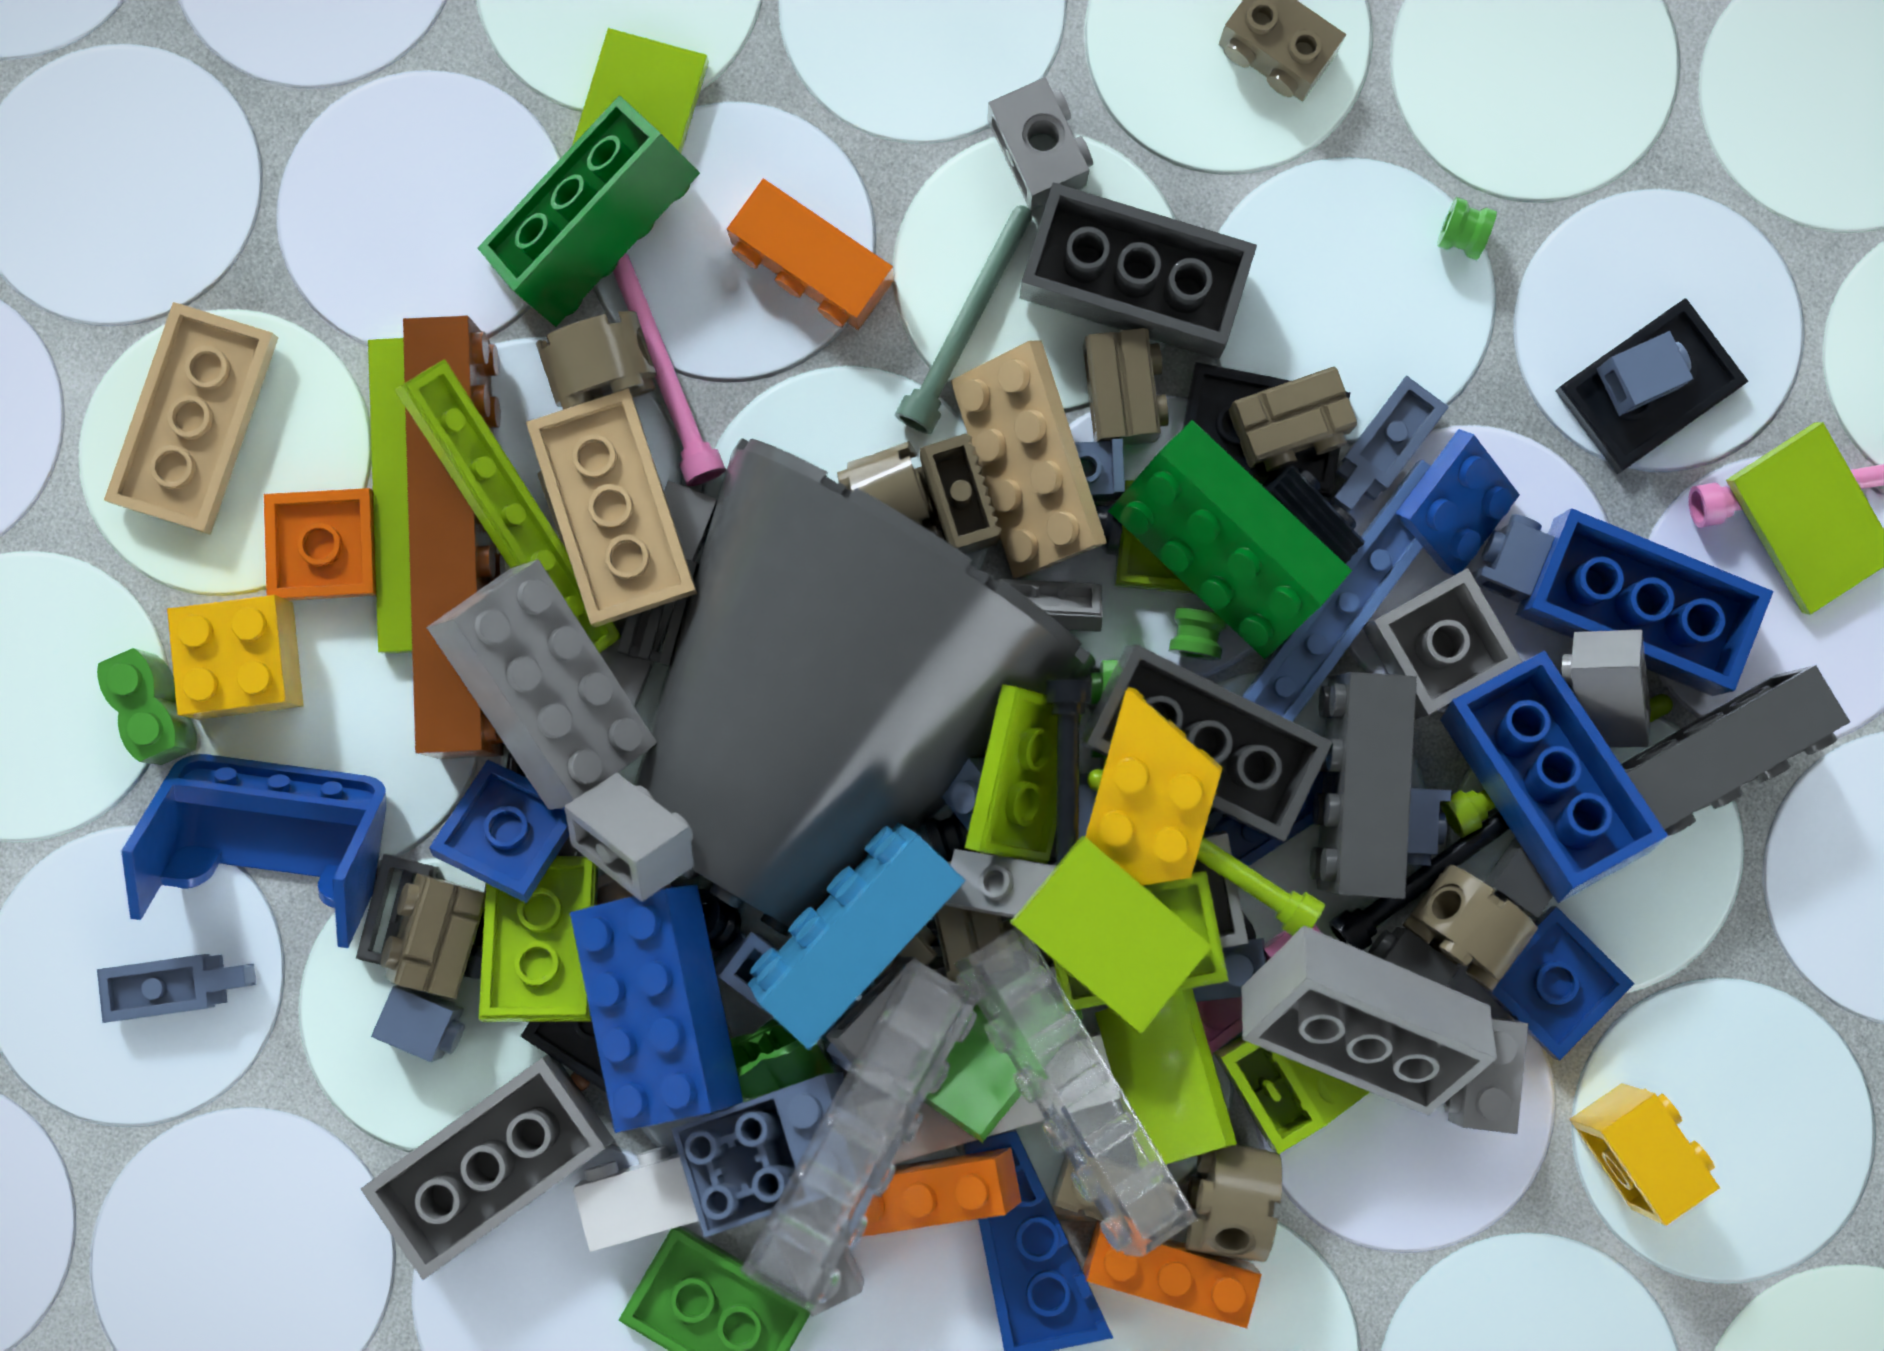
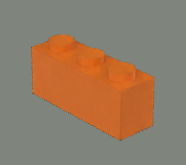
(809, 256)
(945, 1192)
(1177, 1278)

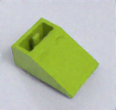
(1284, 1095)

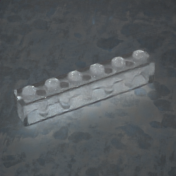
(1075, 1094)
(860, 1136)

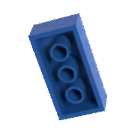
(1691, 614)
(1552, 776)
(656, 1008)

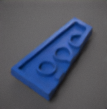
(1032, 1268)

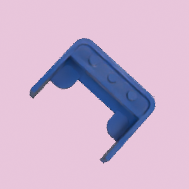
(264, 819)

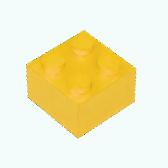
(235, 657)
(1646, 1152)

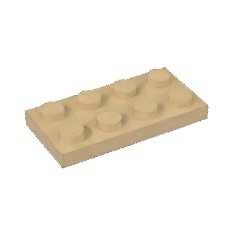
(191, 418)
(1028, 459)
(611, 508)

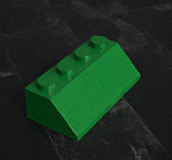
(588, 211)

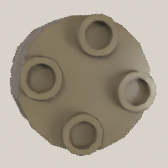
(597, 359)
(895, 482)
(1471, 925)
(1235, 1203)

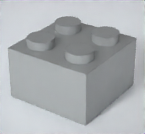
(1444, 640)

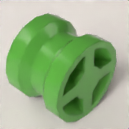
(1466, 228)
(1197, 634)

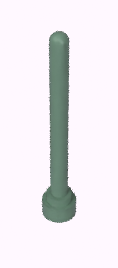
(922, 406)

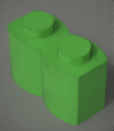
(144, 696)
(775, 1060)

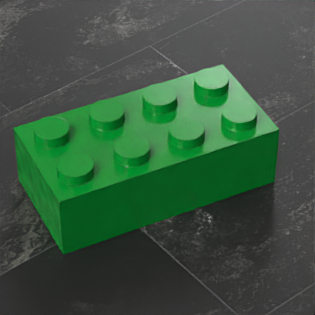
(1229, 540)

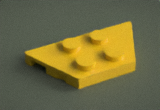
(1152, 796)

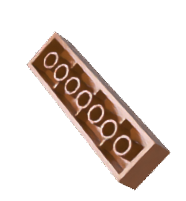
(446, 542)

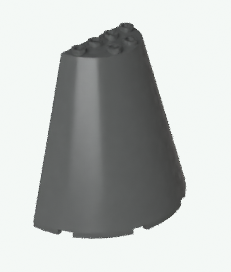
(828, 681)

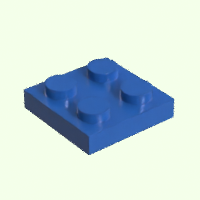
(1458, 503)
(502, 832)
(1560, 984)

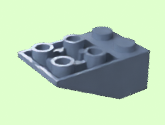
(747, 1153)

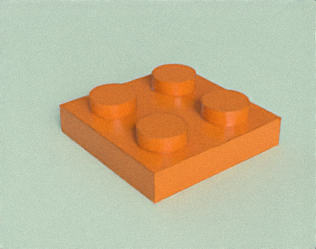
(320, 544)

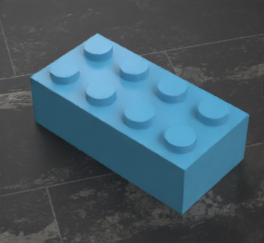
(853, 933)

